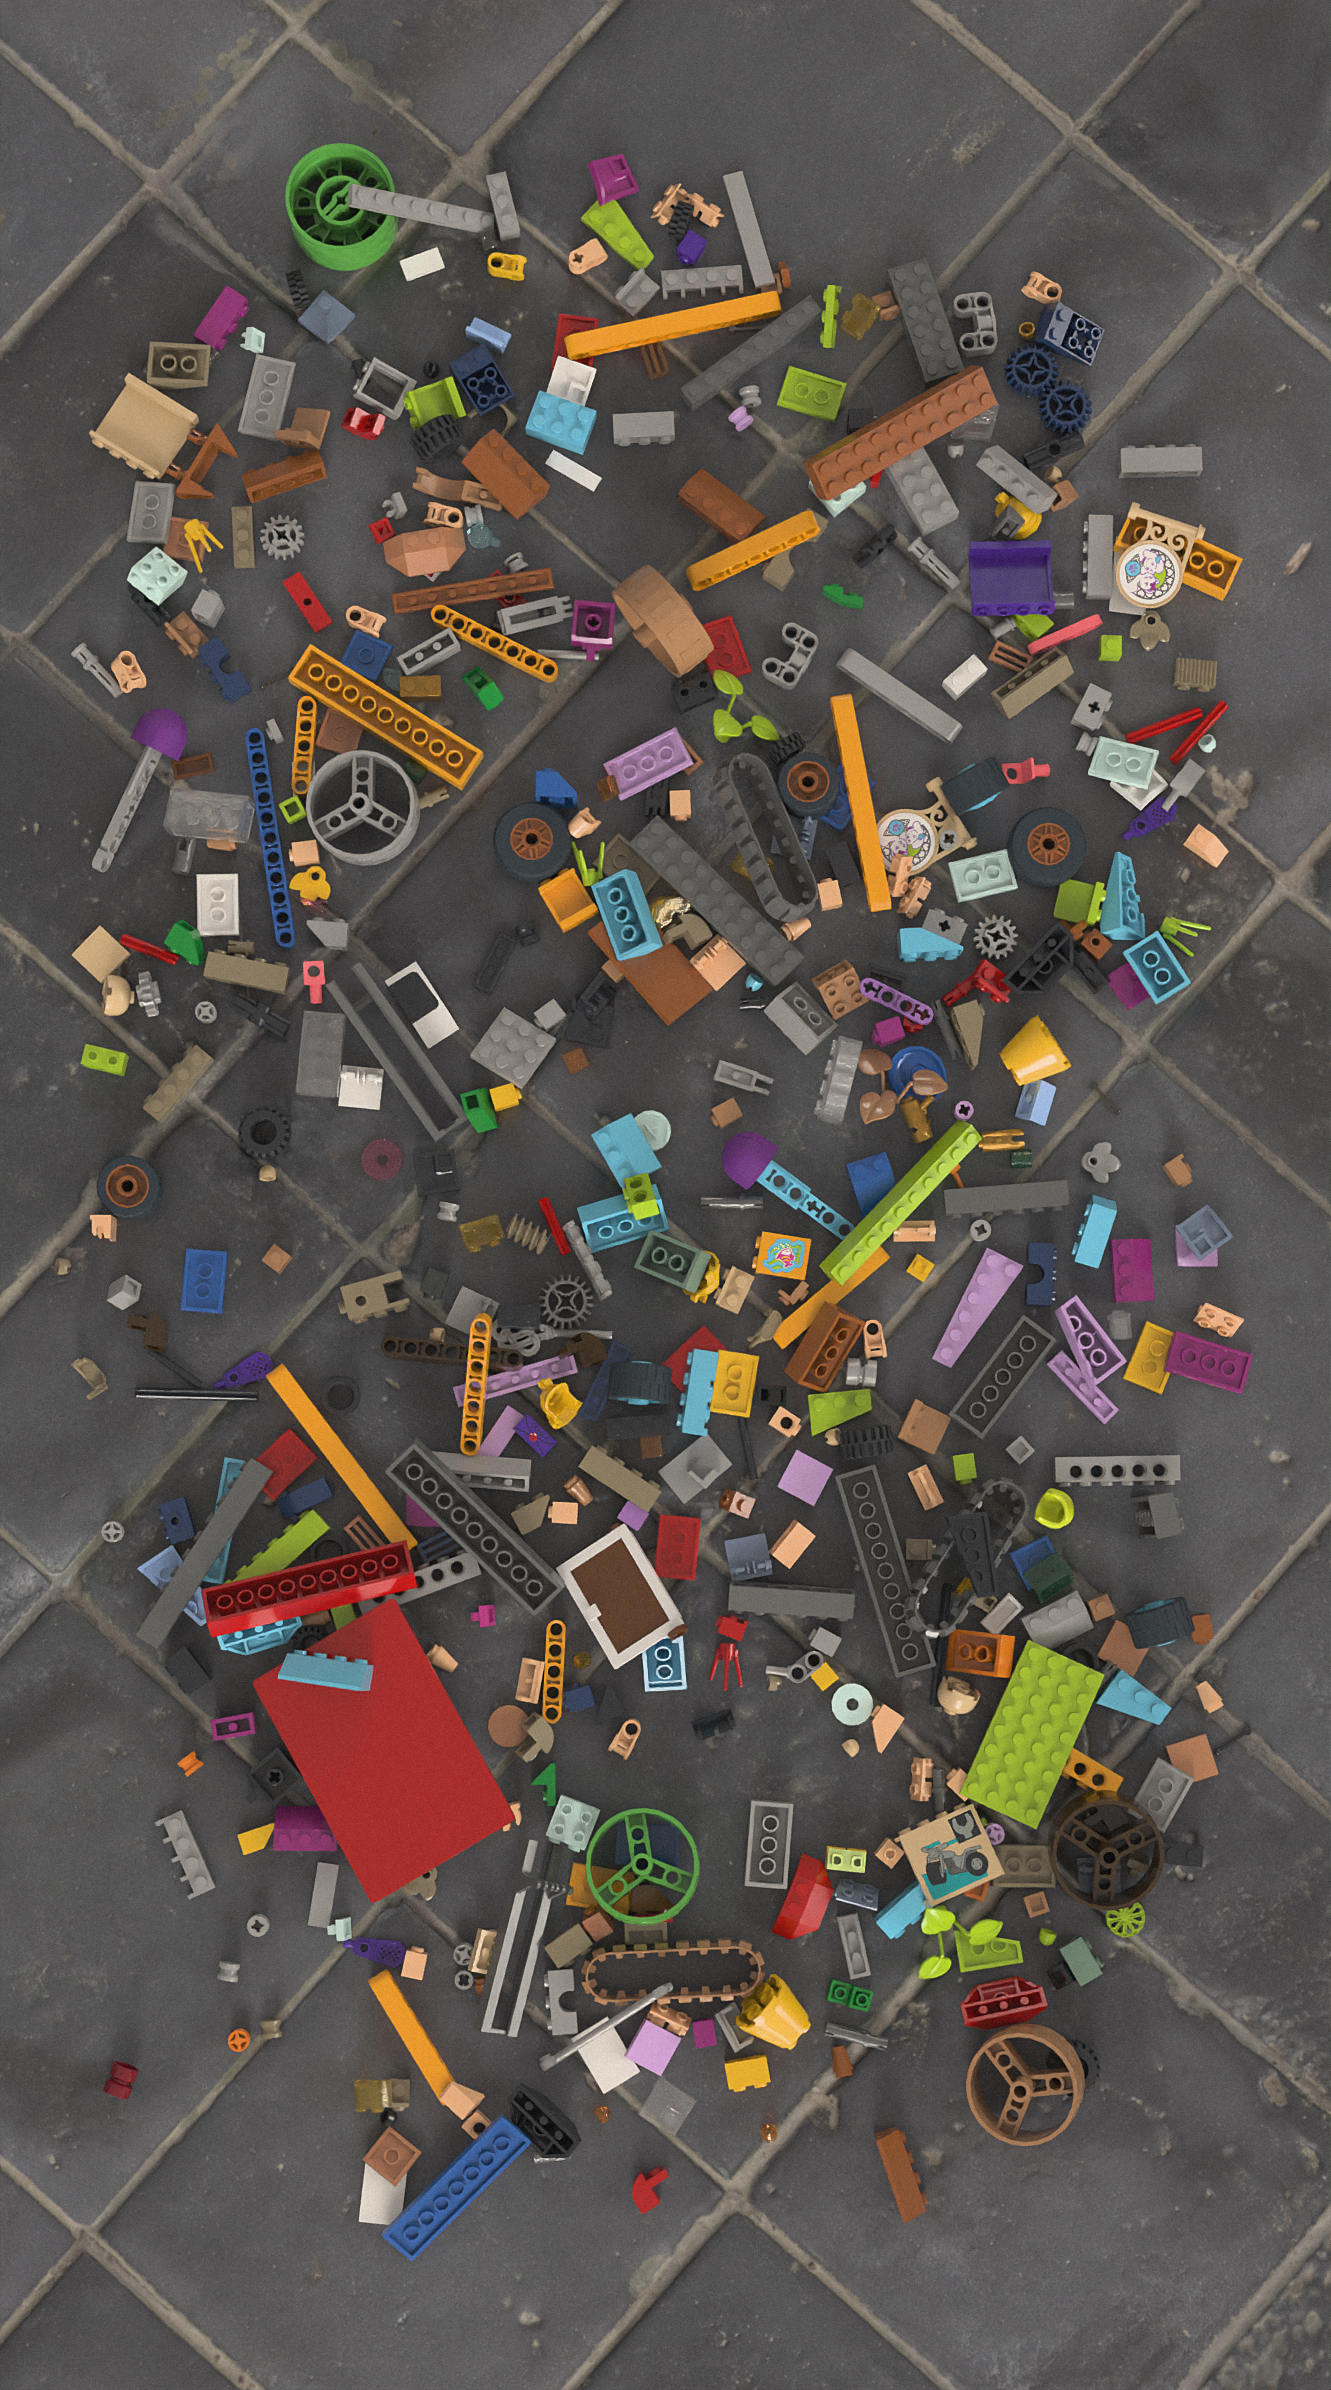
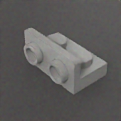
(636, 293)

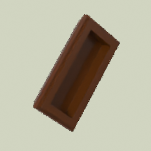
(192, 766)

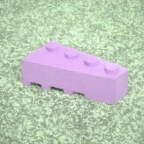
(1088, 1342)

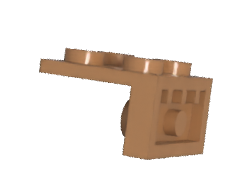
(306, 429)
(840, 989)
(923, 1427)

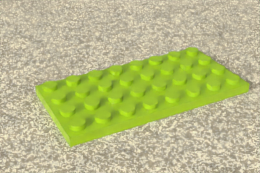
(1031, 1734)

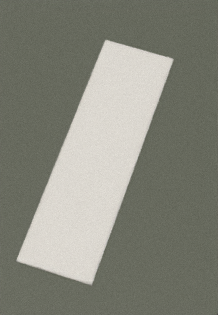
(573, 470)

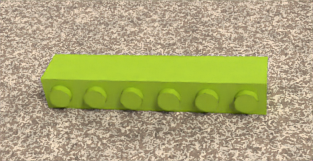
(286, 1549)

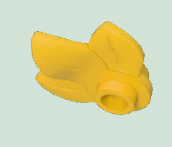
(311, 888)

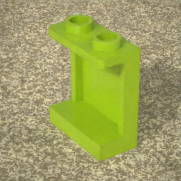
(433, 401)

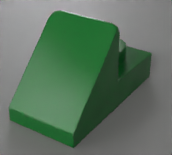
(548, 1778)

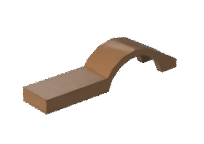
(454, 490)

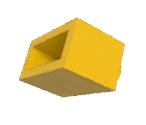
(747, 2072)

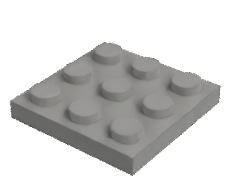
(513, 1048)

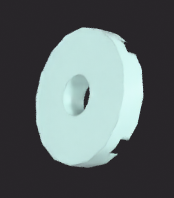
(856, 1716)

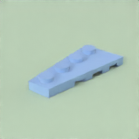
(159, 1571)

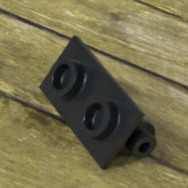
(705, 1726)

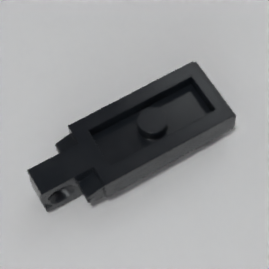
(1088, 969)

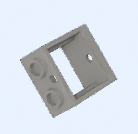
(407, 382)

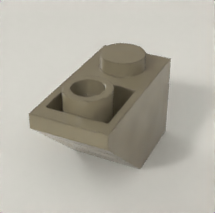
(531, 1516)

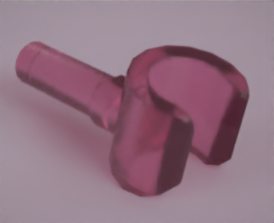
(314, 904)

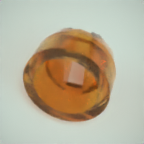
(602, 2113)
(772, 2130)

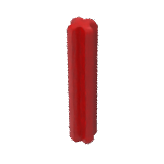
(149, 949)
(554, 1226)

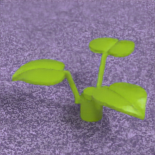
(727, 726)
(941, 1919)

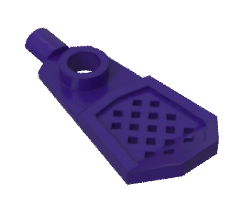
(1149, 820)
(244, 1374)
(374, 1950)

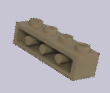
(1032, 682)
(247, 972)
(178, 1084)
(618, 1478)

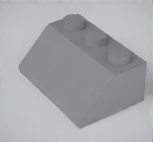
(800, 1018)
(1057, 1621)

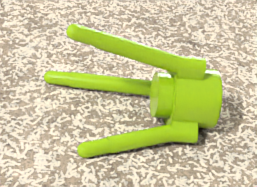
(589, 876)
(1172, 925)

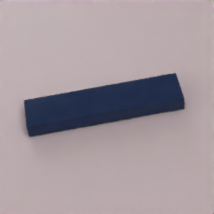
(597, 1395)

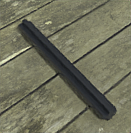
(196, 1394)
(941, 1643)

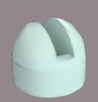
(1207, 739)

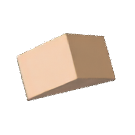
(461, 2099)

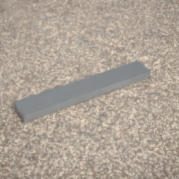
(748, 229)

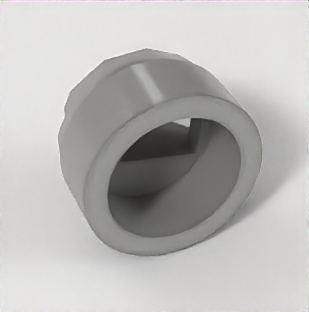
(955, 448)

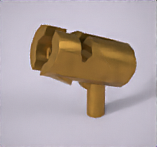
(915, 1116)
(1000, 1140)

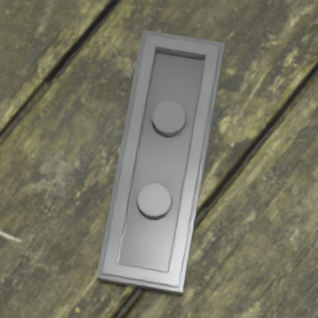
(323, 1894)
(853, 1945)

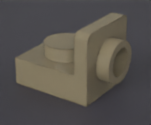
(919, 1549)
(400, 2093)

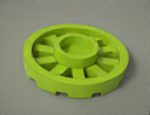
(1126, 1917)

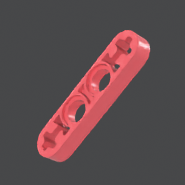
(1064, 635)

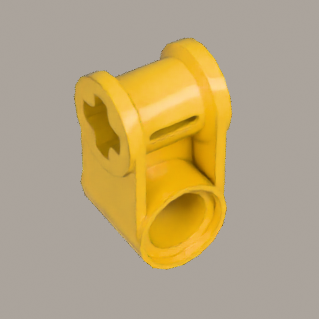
(508, 266)

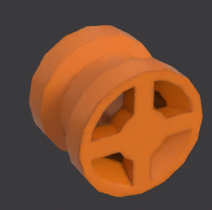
(190, 1763)
(237, 2043)

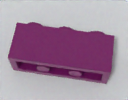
(222, 319)

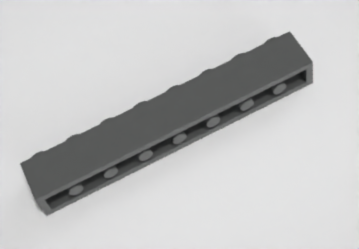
(751, 353)

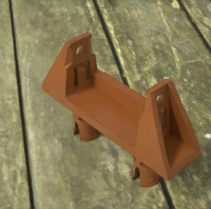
(190, 479)

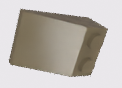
(178, 365)
(968, 1027)

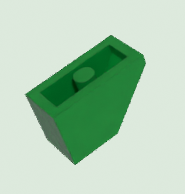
(483, 688)

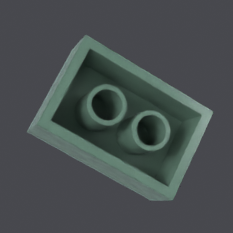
(672, 1261)

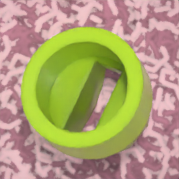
(1047, 1936)

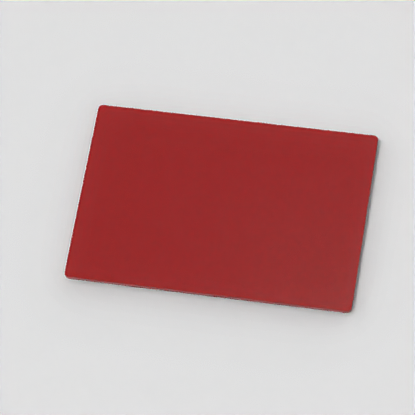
(387, 1761)

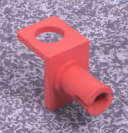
(1026, 771)
(314, 982)

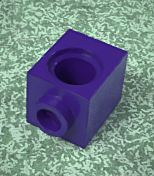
(690, 248)

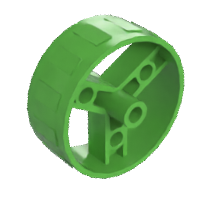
(636, 1820)

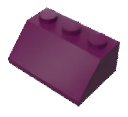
(1131, 1270)
(302, 1830)

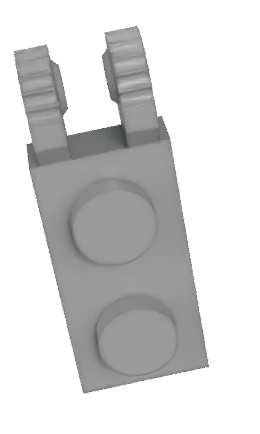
(740, 1077)

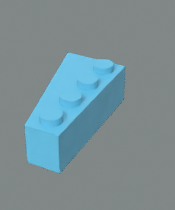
(698, 1392)

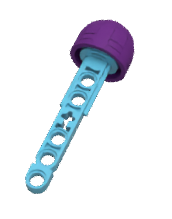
(749, 1159)

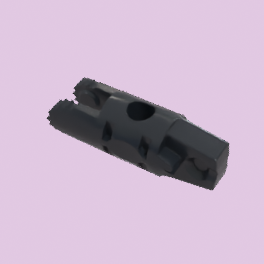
(875, 546)
(148, 606)

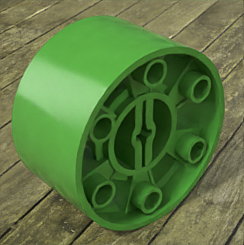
(337, 218)

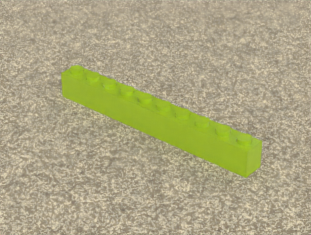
(900, 1202)

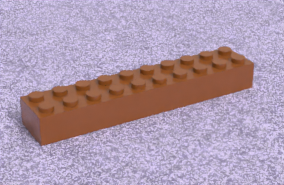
(900, 432)

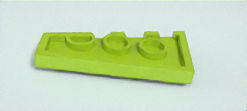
(618, 232)

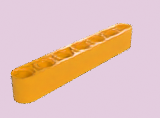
(752, 550)
(501, 651)
(832, 1293)
(472, 1393)
(411, 2032)

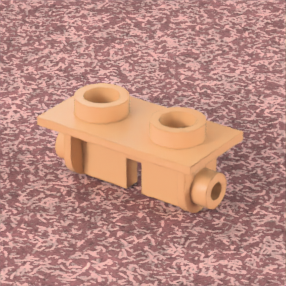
(663, 209)
(709, 213)
(902, 867)
(917, 889)
(915, 1231)
(925, 1487)
(920, 1770)
(661, 2013)

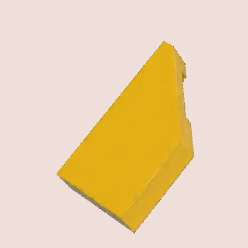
(255, 1839)

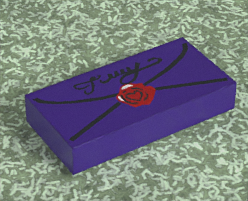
(534, 1435)

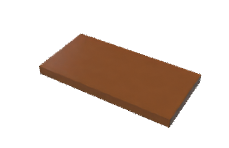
(661, 976)

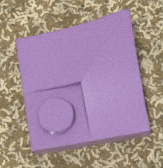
(1186, 1258)

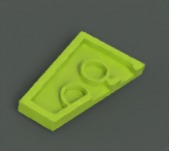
(832, 308)
(836, 1407)
(989, 1955)

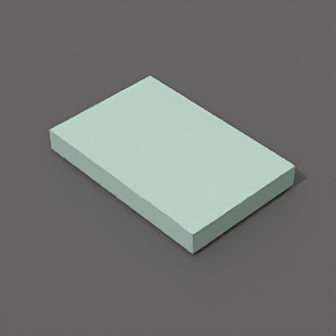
(1123, 762)
(982, 876)

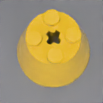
(1033, 1053)
(773, 2014)

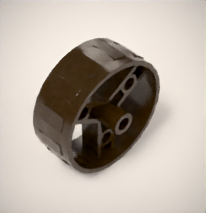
(1104, 1850)

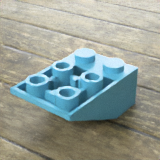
(920, 943)

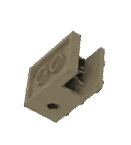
(370, 1298)

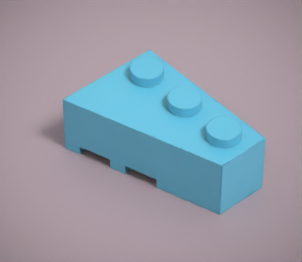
(1095, 1231)
(1132, 1698)

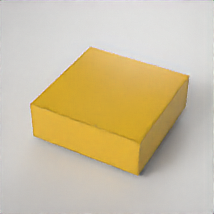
(824, 1676)

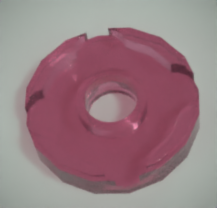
(394, 1163)

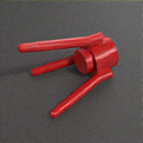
(727, 1652)

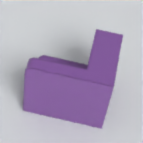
(633, 1515)

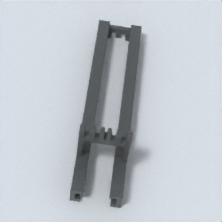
(375, 995)
(520, 1881)

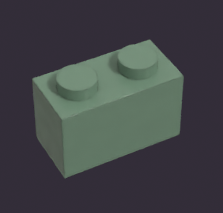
(1080, 1960)

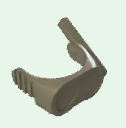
(512, 418)
(767, 1330)
(92, 1375)

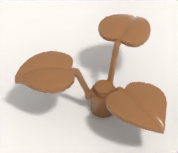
(876, 1107)

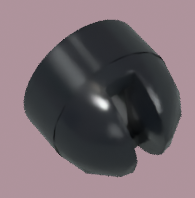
(435, 370)
(388, 2117)

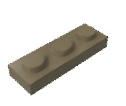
(243, 537)

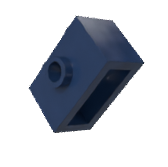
(177, 1520)
(578, 1697)

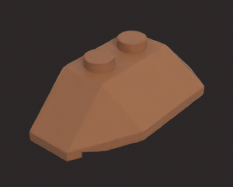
(425, 550)

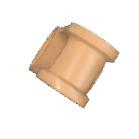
(589, 255)
(1041, 288)
(439, 516)
(366, 621)
(128, 672)
(583, 824)
(874, 1341)
(625, 1739)

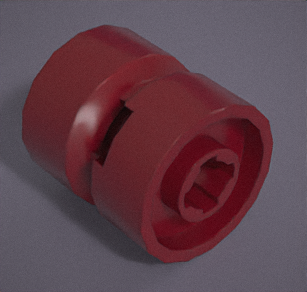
(119, 2083)

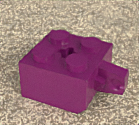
(588, 637)

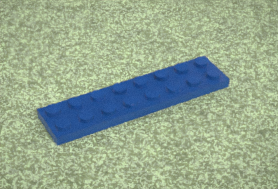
(456, 2187)

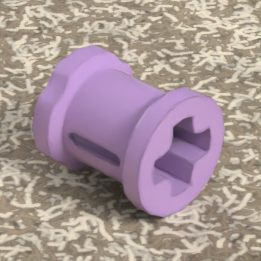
(965, 1104)

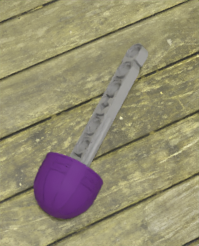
(161, 733)

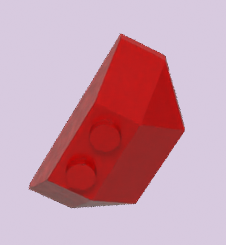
(804, 1900)
(1003, 2003)

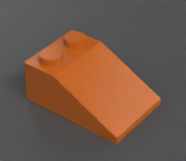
(980, 1653)

